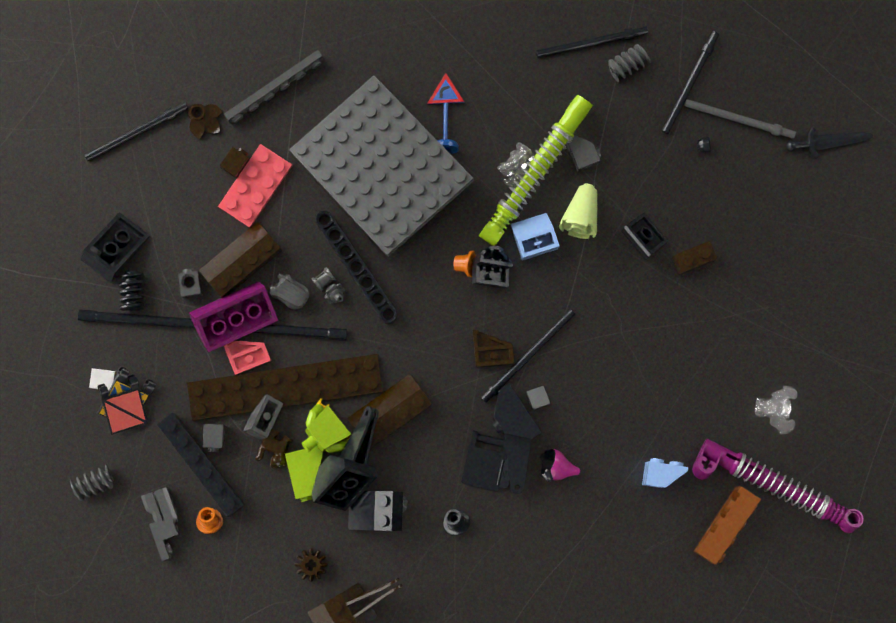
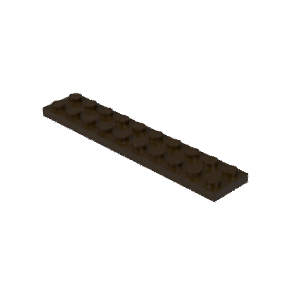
(288, 385)

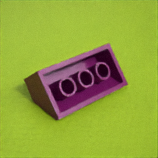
(233, 316)

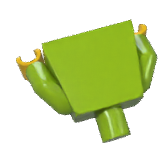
(325, 430)

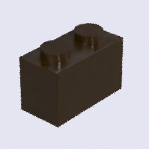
(694, 257)

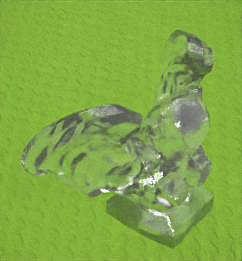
(515, 164)
(778, 409)

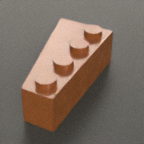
(727, 524)

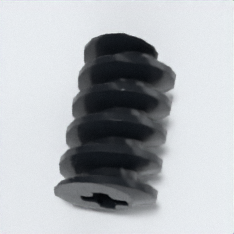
(131, 290)

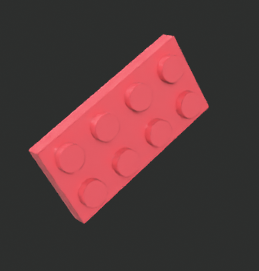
(255, 185)

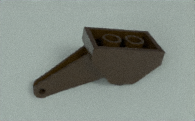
(350, 605)

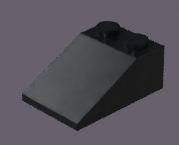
(114, 247)
(377, 511)

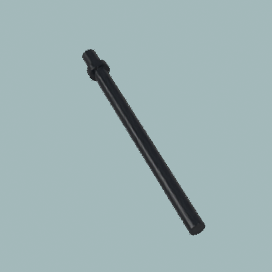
(493, 390)

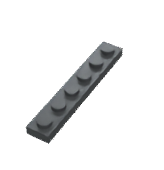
(268, 91)

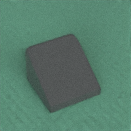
(537, 397)

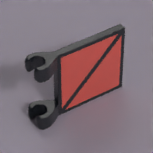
(125, 408)

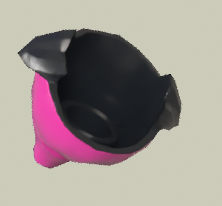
(556, 466)

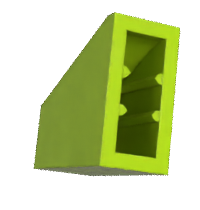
(303, 471)

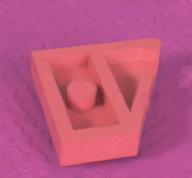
(246, 355)

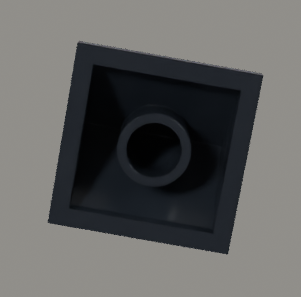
(644, 236)

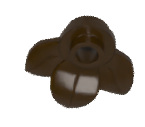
(206, 121)

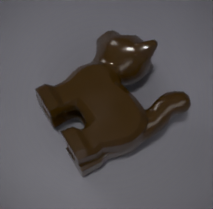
(274, 446)

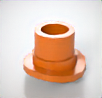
(463, 263)
(209, 520)

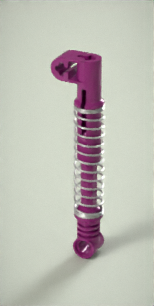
(740, 466)

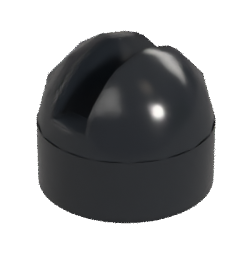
(704, 144)

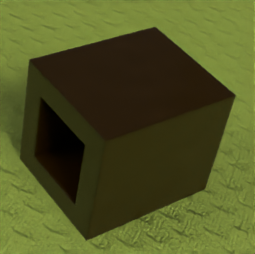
(235, 161)

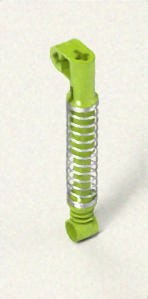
(539, 165)

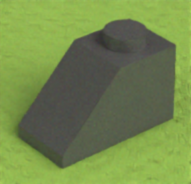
(583, 153)
(263, 417)

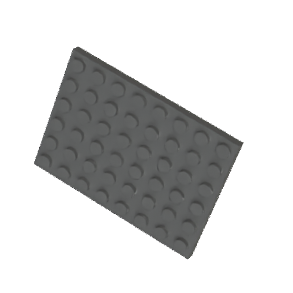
(381, 165)

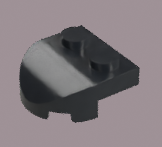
(491, 268)

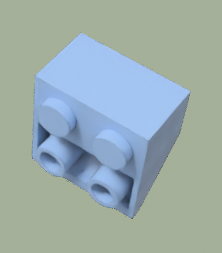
(534, 236)
(660, 474)

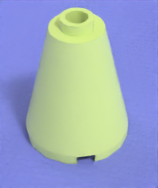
(581, 213)

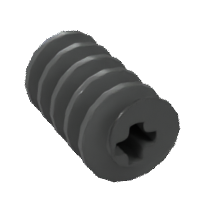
(627, 61)
(92, 483)

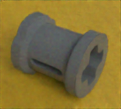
(323, 279)

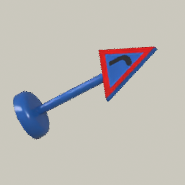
(445, 94)

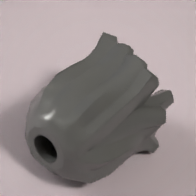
(290, 292)

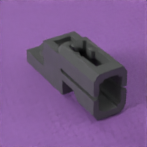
(165, 519)

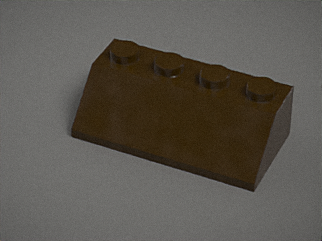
(240, 260)
(395, 408)

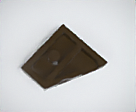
(491, 351)

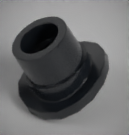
(456, 522)

